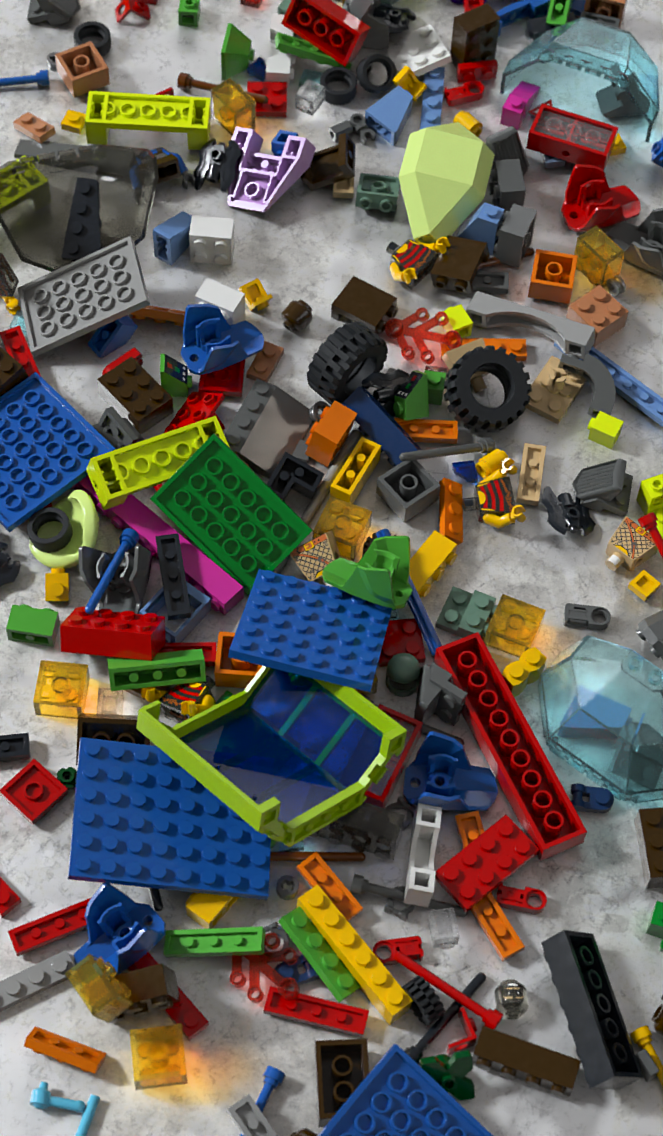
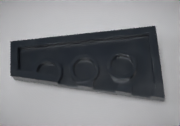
(84, 221)

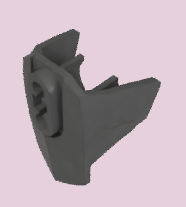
(379, 32)
(642, 243)
(129, 582)

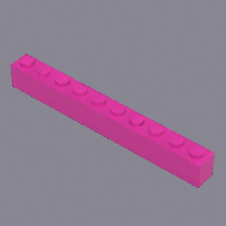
(198, 568)

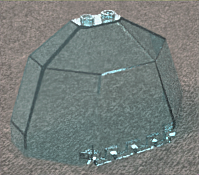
(600, 51)
(606, 717)

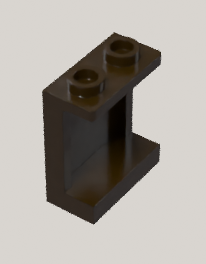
(331, 164)
(459, 264)
(365, 304)

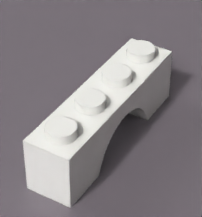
(279, 66)
(423, 842)

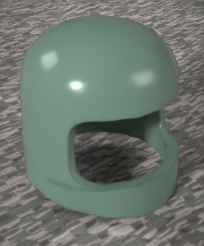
(403, 669)

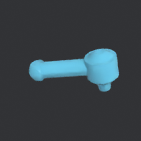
(42, 1099)

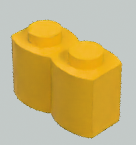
(524, 671)

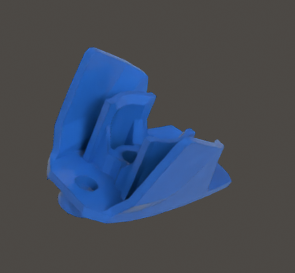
(214, 342)
(448, 777)
(119, 928)

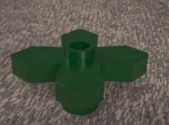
(451, 1073)

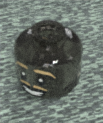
(511, 999)

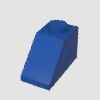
(112, 336)

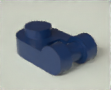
(599, 799)
(291, 971)

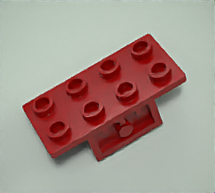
(197, 408)

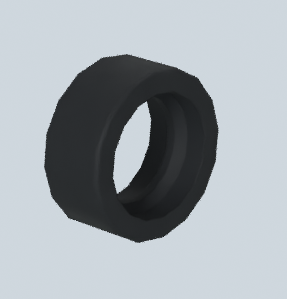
(93, 28)
(362, 73)
(339, 74)
(42, 517)

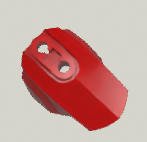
(592, 202)

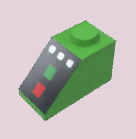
(174, 377)
(436, 381)
(412, 397)

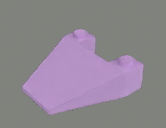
(265, 177)

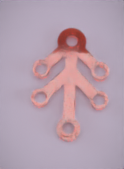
(421, 333)
(259, 963)

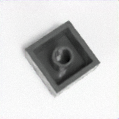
(507, 184)
(515, 235)
(408, 489)

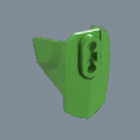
(378, 576)

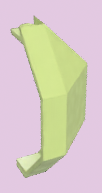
(443, 179)

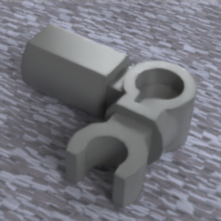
(357, 125)

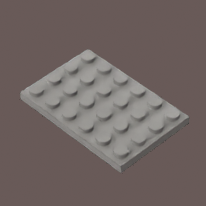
(83, 296)

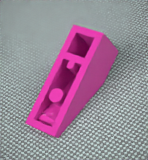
(518, 104)

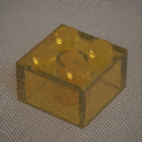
(232, 106)
(598, 256)
(347, 523)
(514, 626)
(61, 689)
(99, 988)
(158, 1056)

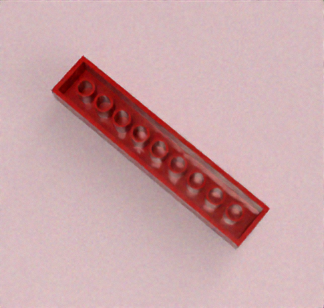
(511, 748)

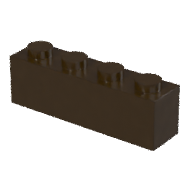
(526, 1061)

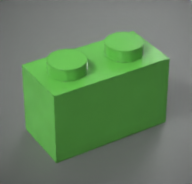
(33, 625)

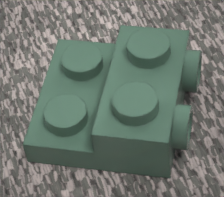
(377, 192)
(466, 613)

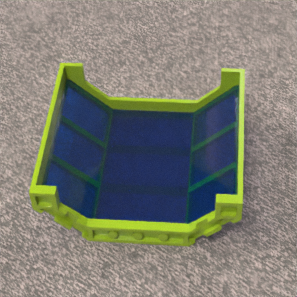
(283, 751)

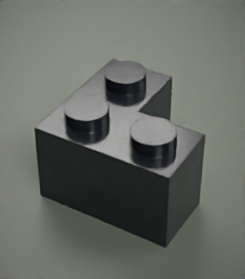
(295, 475)

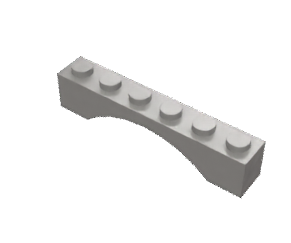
(491, 312)

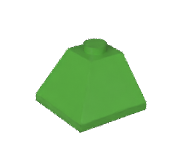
(235, 53)

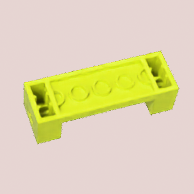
(147, 113)
(147, 461)

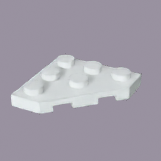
(423, 52)

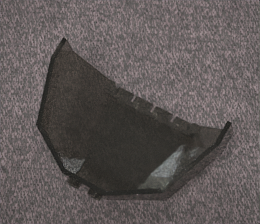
(40, 196)

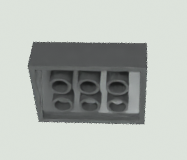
(267, 427)

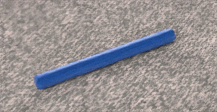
(419, 612)

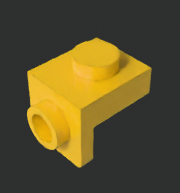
(409, 82)
(255, 295)
(57, 585)

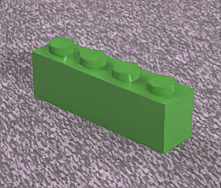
(163, 670)

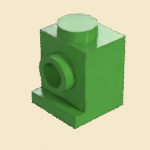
(189, 7)

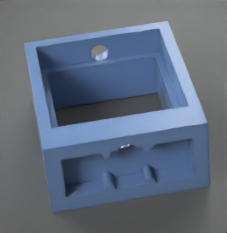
(196, 599)

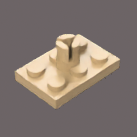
(554, 391)

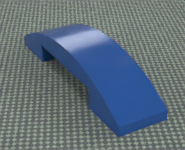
(521, 10)

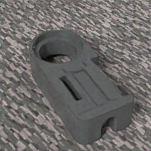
(584, 614)

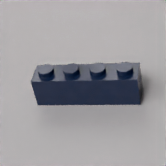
(380, 425)

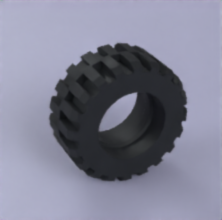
(345, 361)
(509, 374)

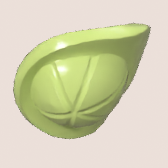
(85, 526)

